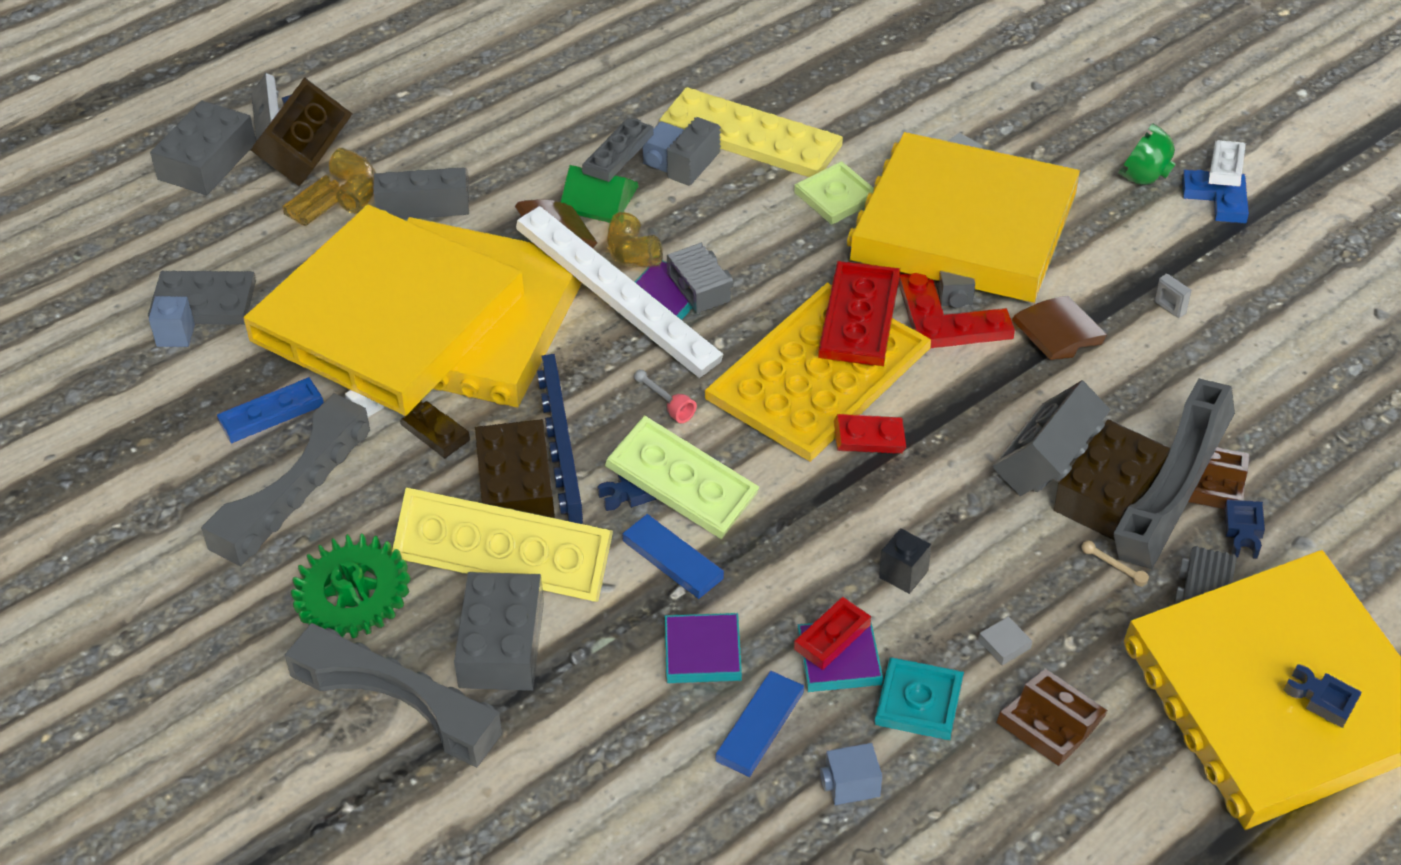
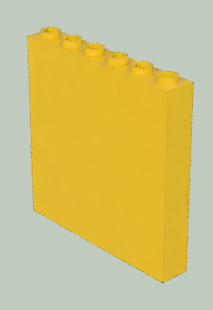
(965, 215)
(385, 308)
(512, 351)
(1224, 676)

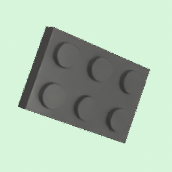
(212, 295)

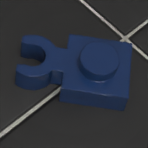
(622, 492)
(1245, 523)
(1327, 697)

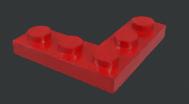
(950, 329)

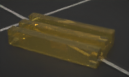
(312, 198)

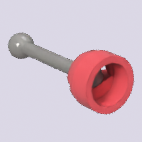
(674, 403)

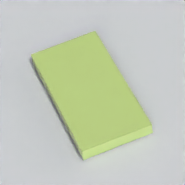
(682, 476)

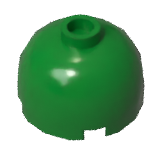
(1150, 158)

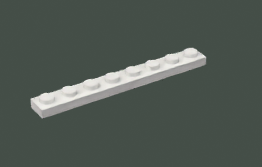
(620, 292)

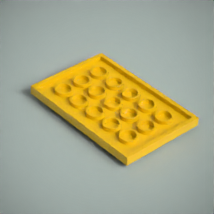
(795, 394)

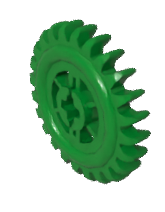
(351, 563)

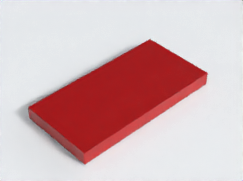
(859, 313)

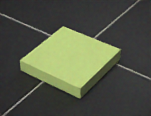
(834, 192)

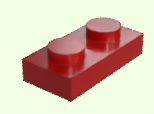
(869, 433)
(832, 633)

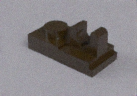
(435, 429)

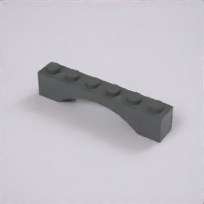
(1154, 516)
(247, 523)
(332, 662)

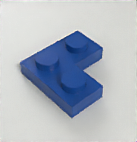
(1229, 201)

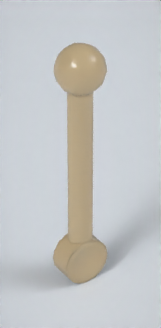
(1140, 578)

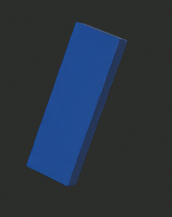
(270, 410)
(673, 556)
(759, 723)

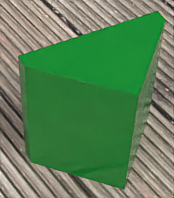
(597, 197)

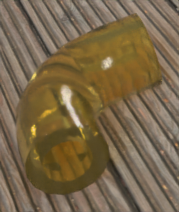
(359, 176)
(628, 247)

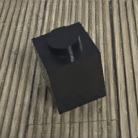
(905, 560)

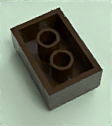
(301, 132)
(515, 467)
(1109, 477)

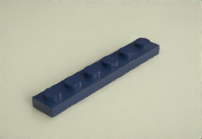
(561, 449)

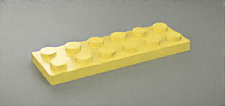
(758, 133)
(496, 539)

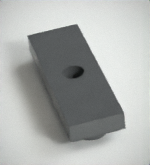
(264, 103)
(618, 149)

